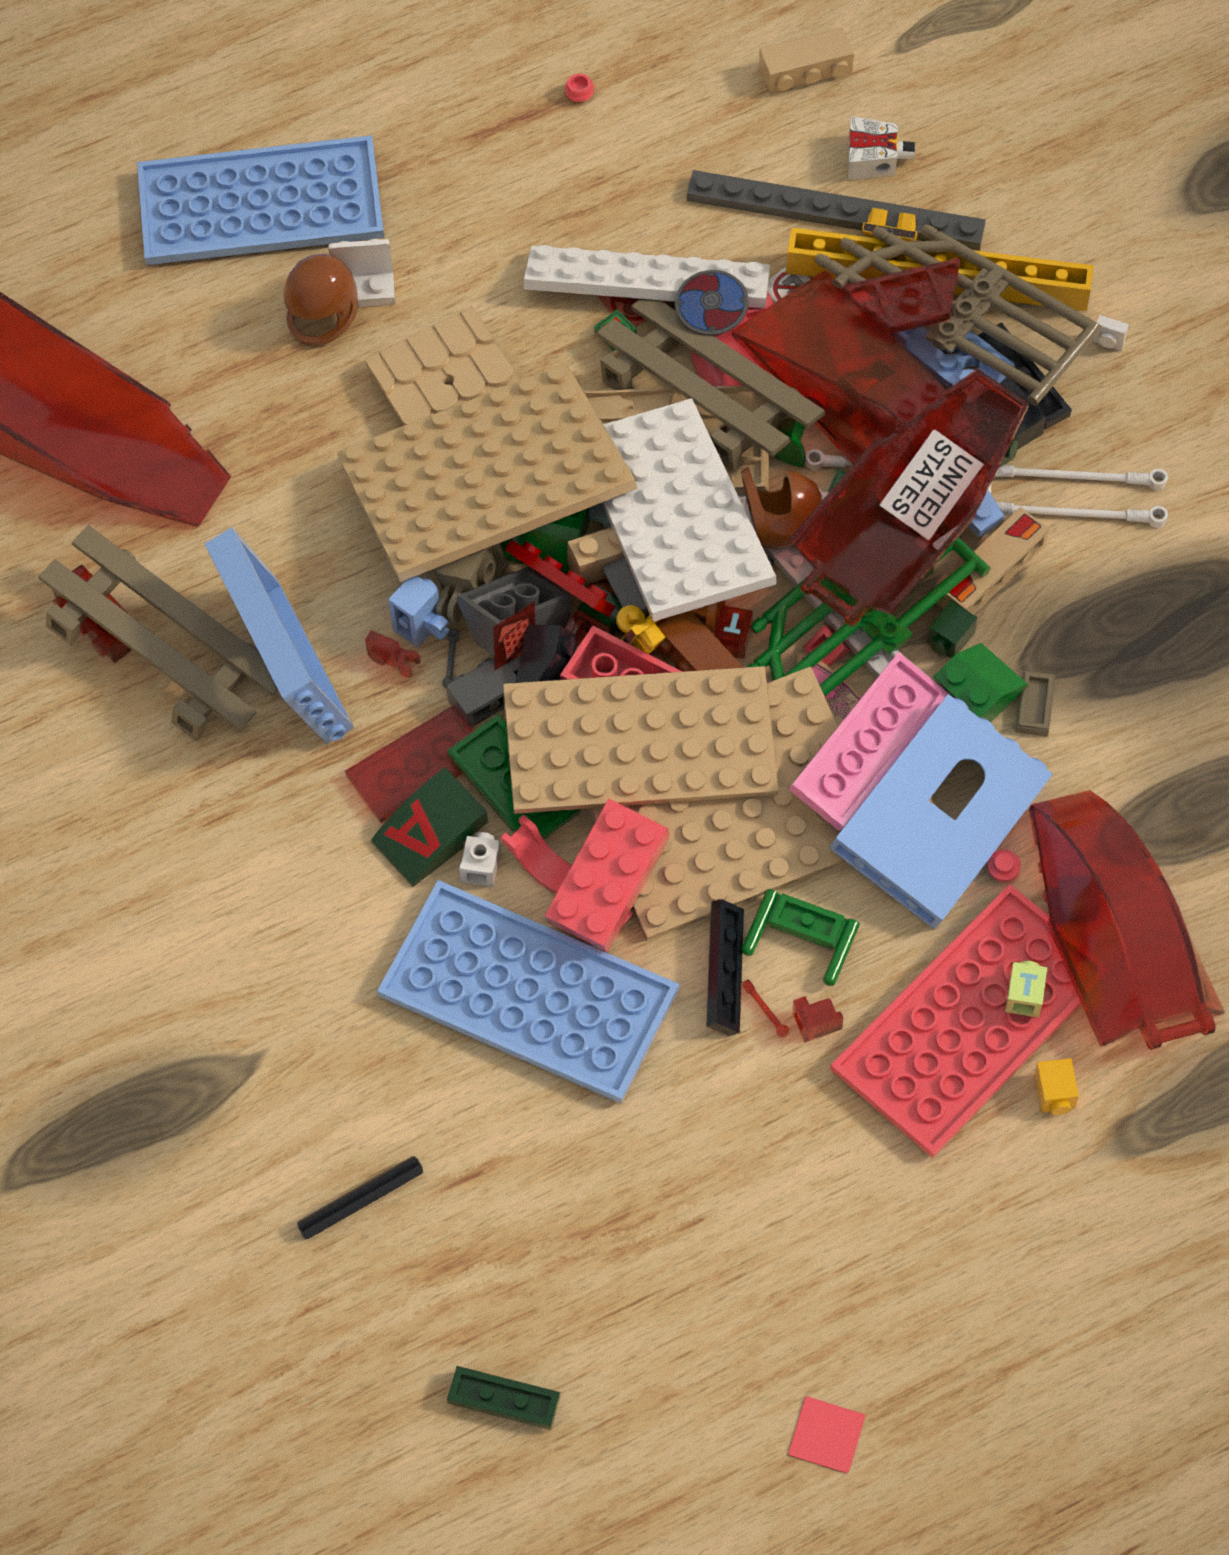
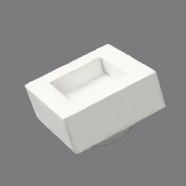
(1111, 334)

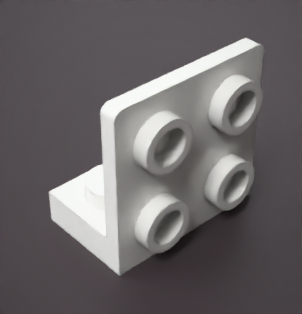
(371, 269)

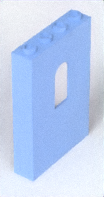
(279, 636)
(911, 843)

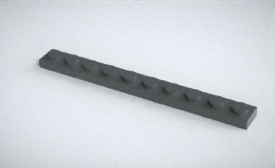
(823, 206)

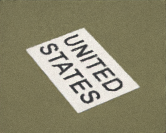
(931, 484)

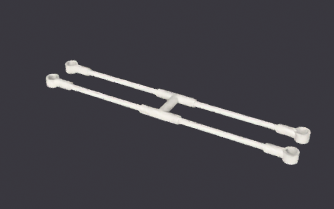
(1144, 516)

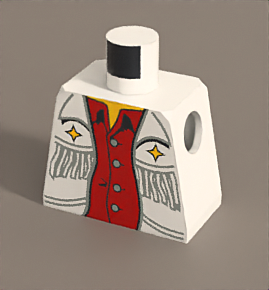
(875, 149)

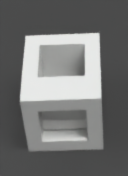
(480, 869)

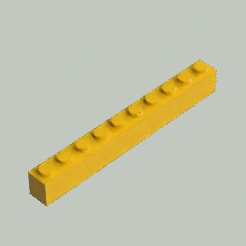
(1060, 279)

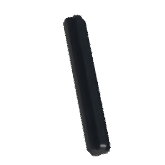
(360, 1197)

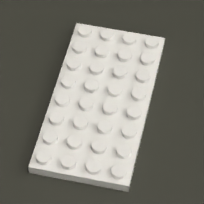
(684, 520)

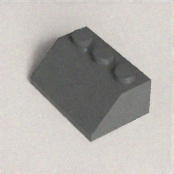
(503, 597)

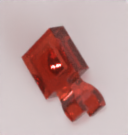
(388, 651)

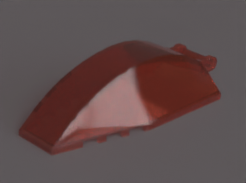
(868, 547)
(1118, 924)

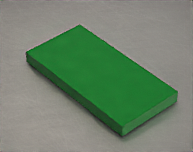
(485, 763)

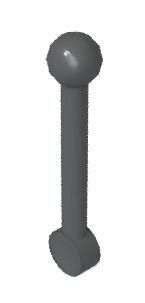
(453, 637)

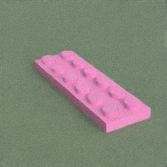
(868, 741)

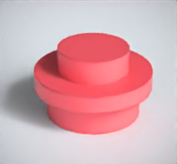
(579, 88)
(1003, 866)

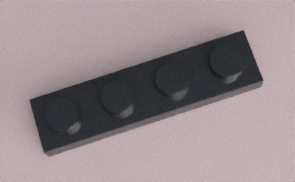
(1052, 404)
(725, 967)

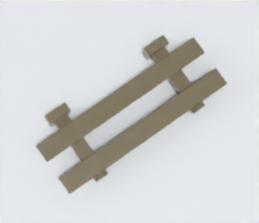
(746, 426)
(90, 601)

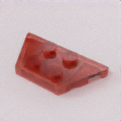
(908, 297)

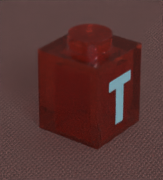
(734, 629)

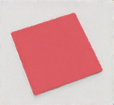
(826, 1434)

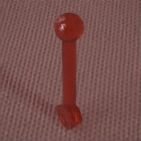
(781, 1029)

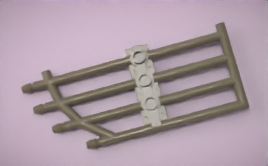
(973, 304)

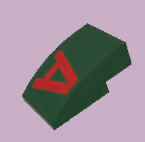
(430, 827)

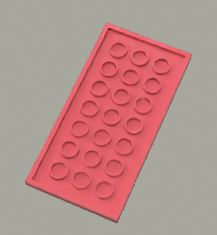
(948, 1036)

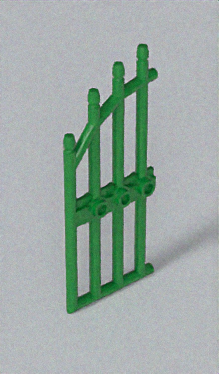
(883, 628)

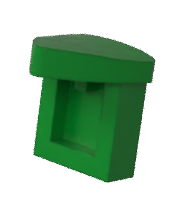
(793, 452)

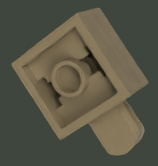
(466, 575)

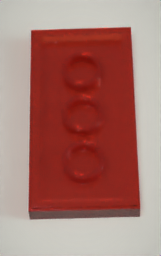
(408, 762)

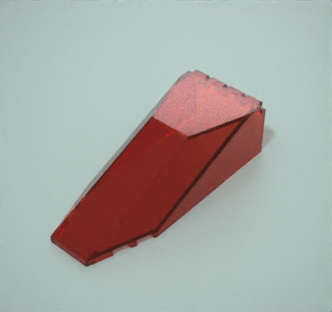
(97, 425)

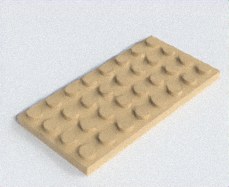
(640, 739)

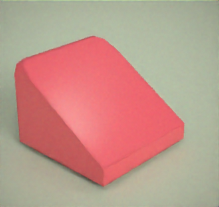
(834, 656)

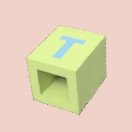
(1026, 989)

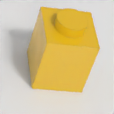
(1056, 1086)

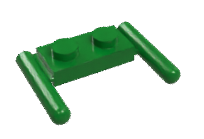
(805, 922)

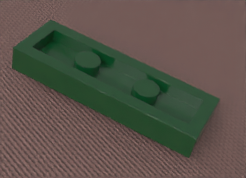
(503, 1397)

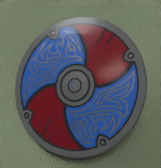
(711, 302)

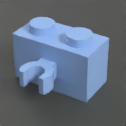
(415, 611)

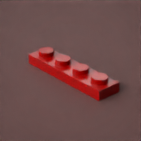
(571, 582)

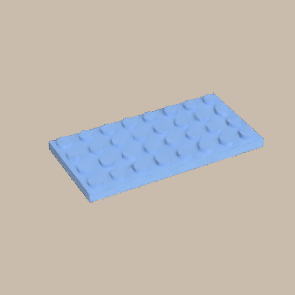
(259, 200)
(529, 991)

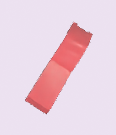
(538, 857)

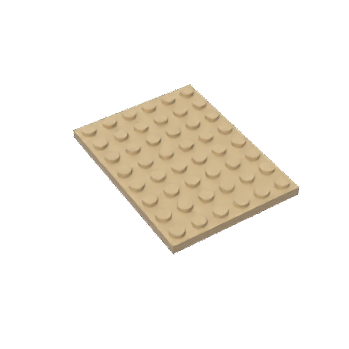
(485, 471)
(746, 843)

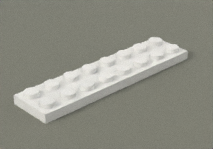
(632, 273)

